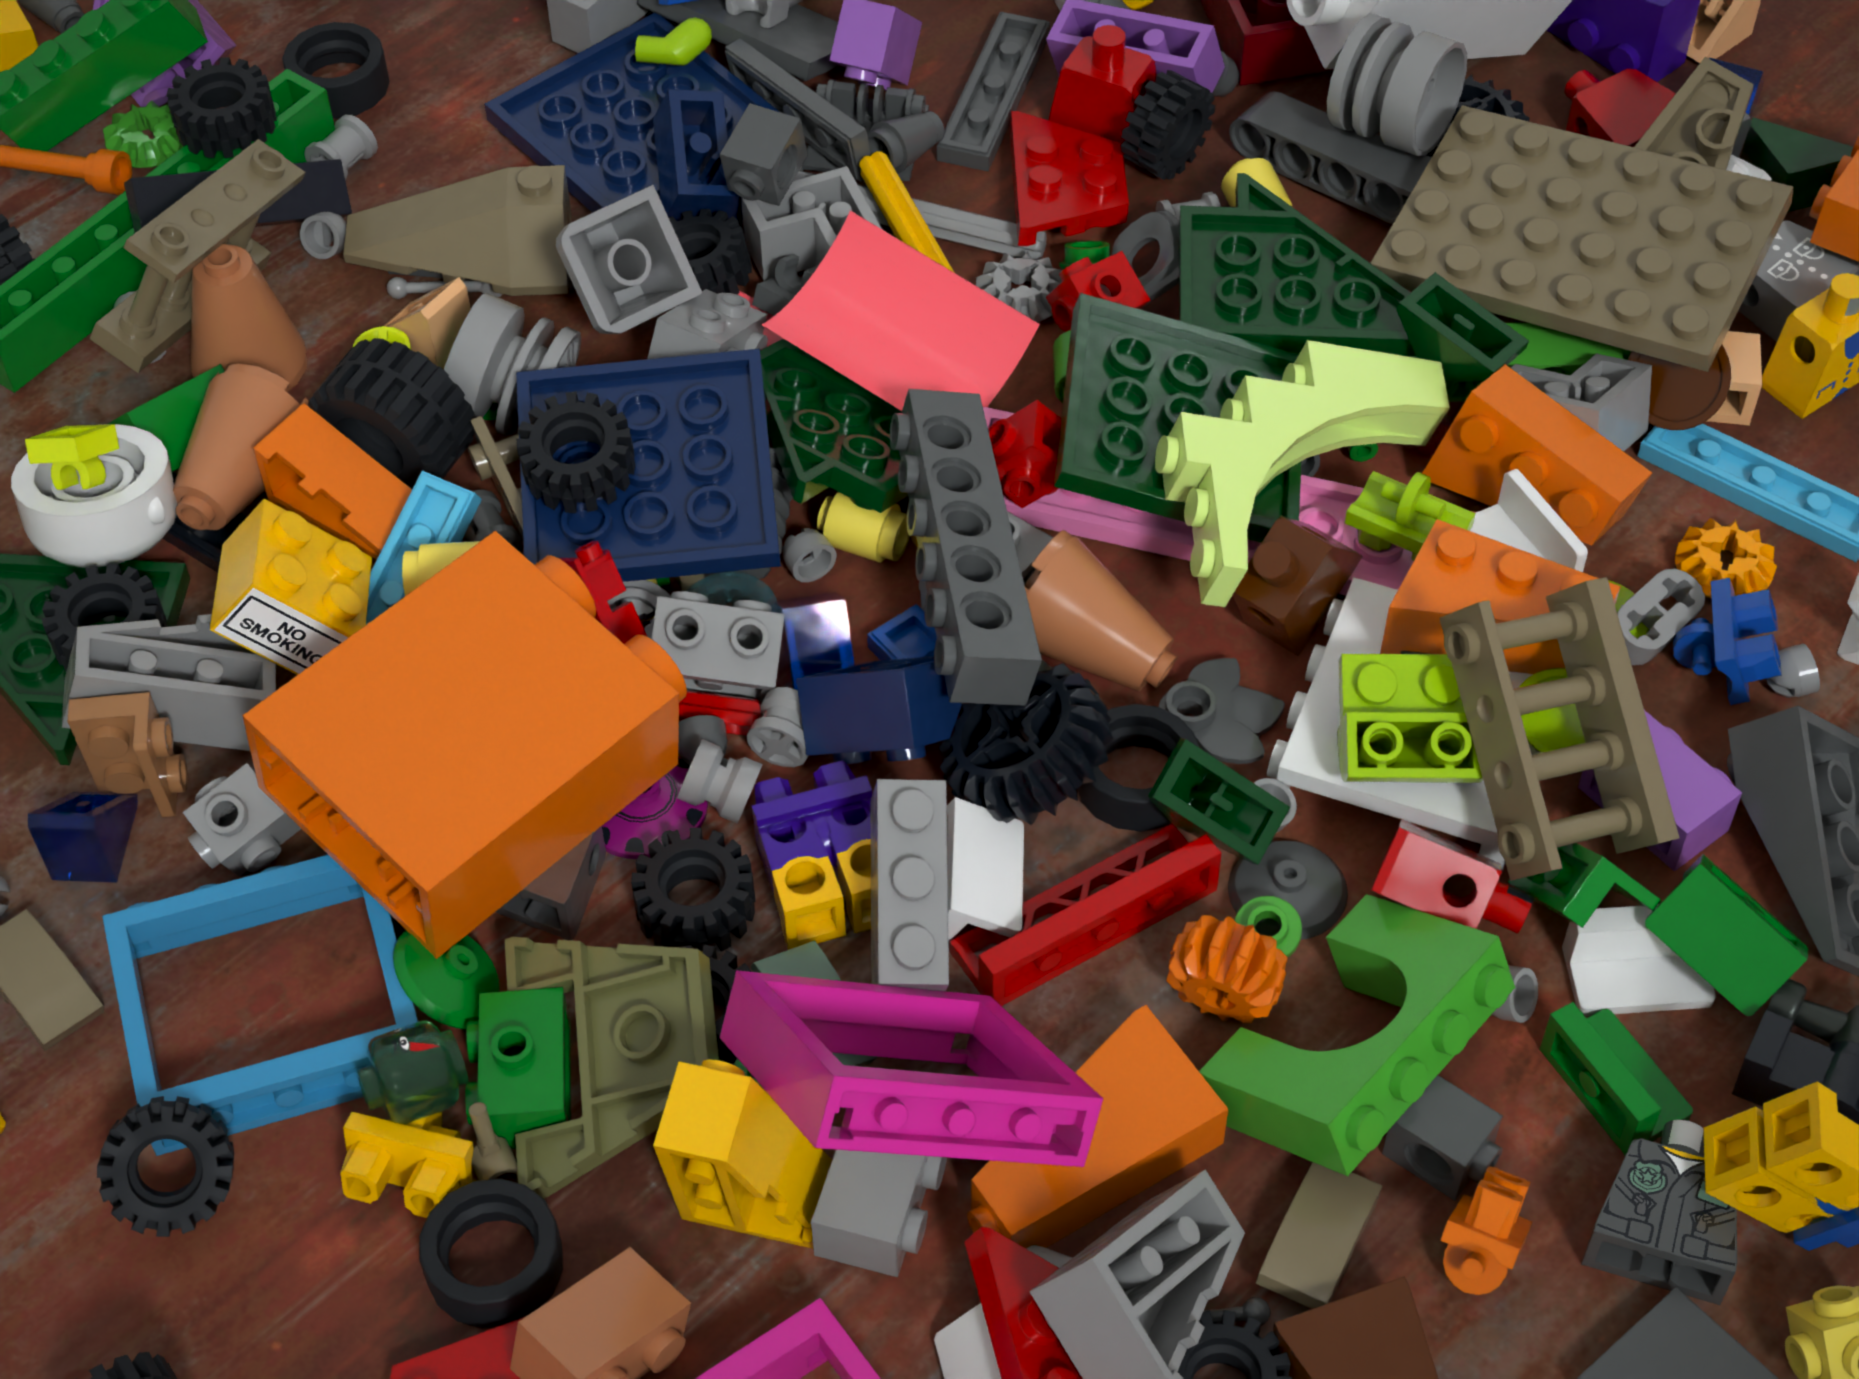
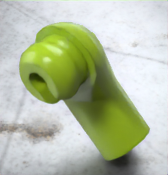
(678, 46)

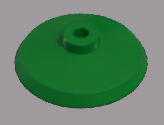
(445, 986)

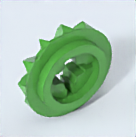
(127, 135)

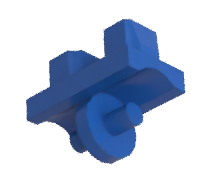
(1724, 642)

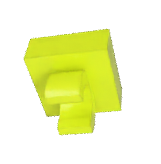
(72, 450)

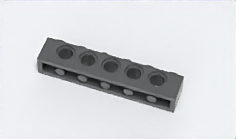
(965, 549)

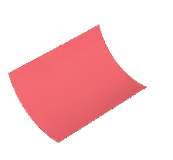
(902, 320)

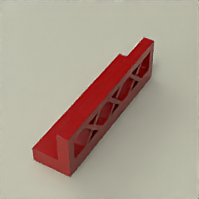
(1095, 921)

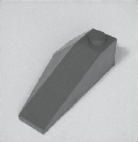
(1804, 801)

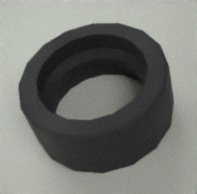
(346, 44)
(1138, 727)
(468, 1208)

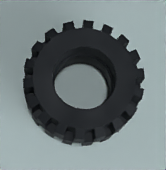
(397, 409)

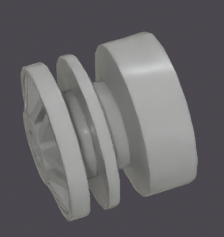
(1396, 84)
(493, 350)

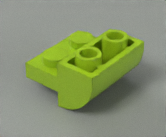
(1403, 721)

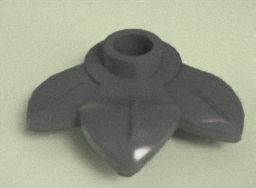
(1225, 714)

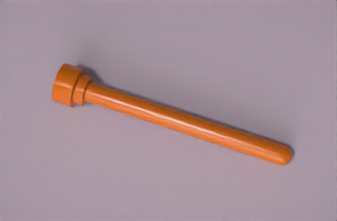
(103, 170)

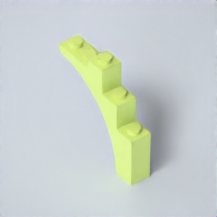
(1323, 403)

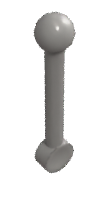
(399, 287)

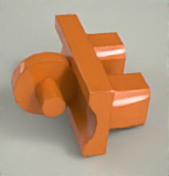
(1486, 1233)

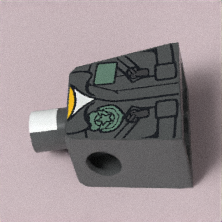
(1662, 1221)

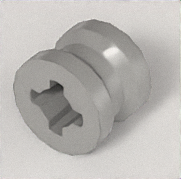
(779, 731)

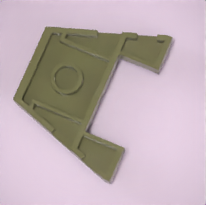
(634, 1023)

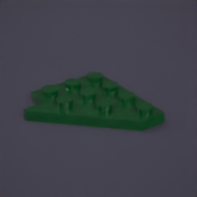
(1282, 278)
(828, 430)
(28, 667)

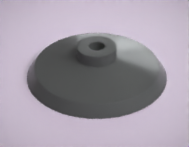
(1300, 877)

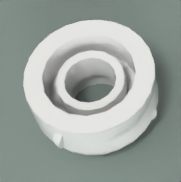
(106, 521)

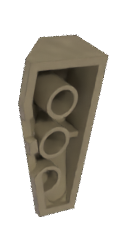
(1701, 117)
(478, 229)

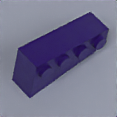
(1630, 33)

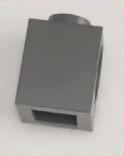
(763, 154)
(1445, 1138)

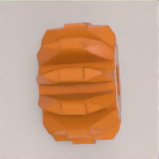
(1227, 969)

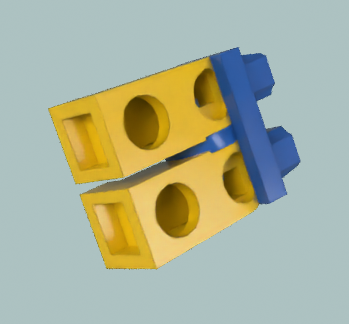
(1790, 1166)

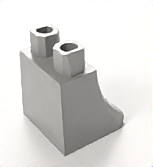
(627, 263)

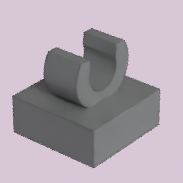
(779, 291)

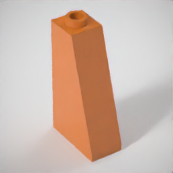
(1150, 1125)

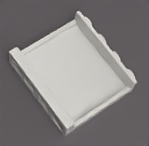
(1311, 753)

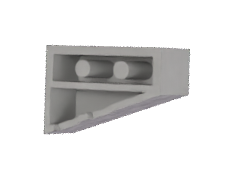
(189, 671)
(1141, 1287)

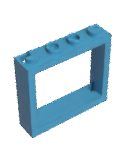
(272, 1087)

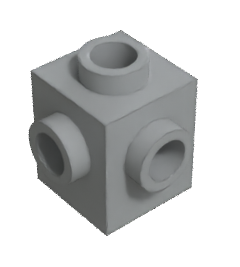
(238, 823)

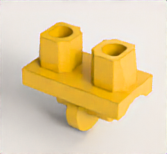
(414, 1156)

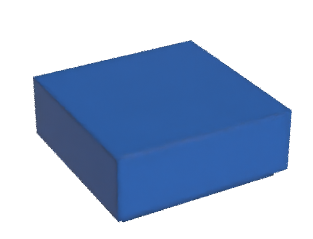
(903, 636)

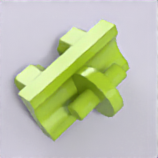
(1401, 513)

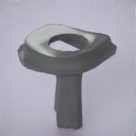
(1159, 227)

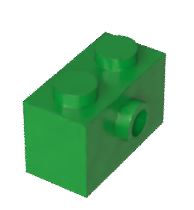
(521, 1060)

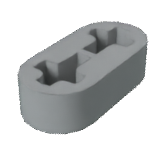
(1662, 624)

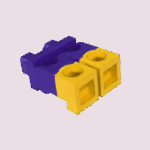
(801, 843)

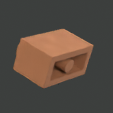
(604, 1326)

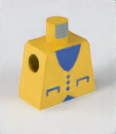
(1817, 349)

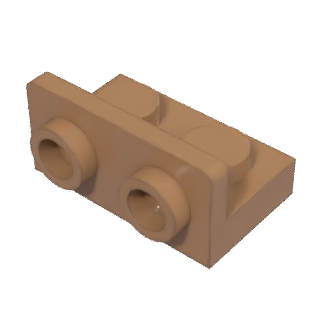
(129, 747)

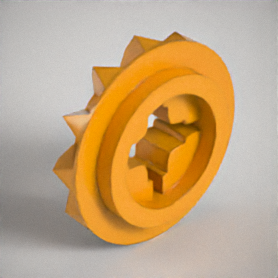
(1700, 557)

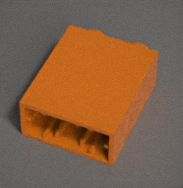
(468, 738)

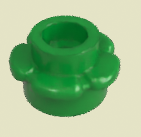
(1081, 249)

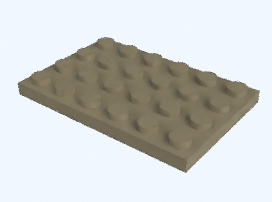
(1586, 235)

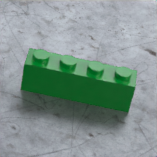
(94, 67)

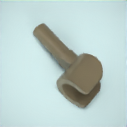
(492, 1154)

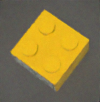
(289, 588)

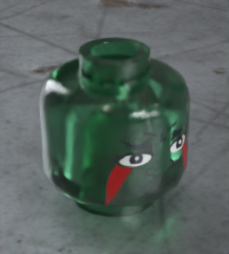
(413, 1072)

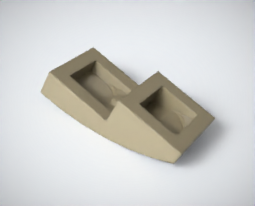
(43, 982)
(1318, 1236)

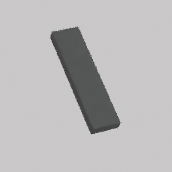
(993, 91)
(823, 124)

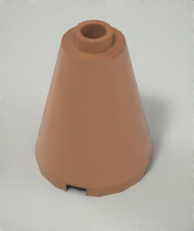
(241, 319)
(219, 464)
(1092, 619)

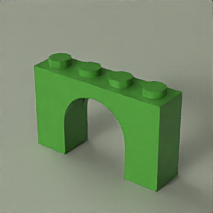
(1346, 1099)

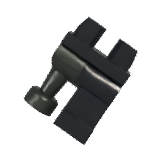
(1786, 1061)

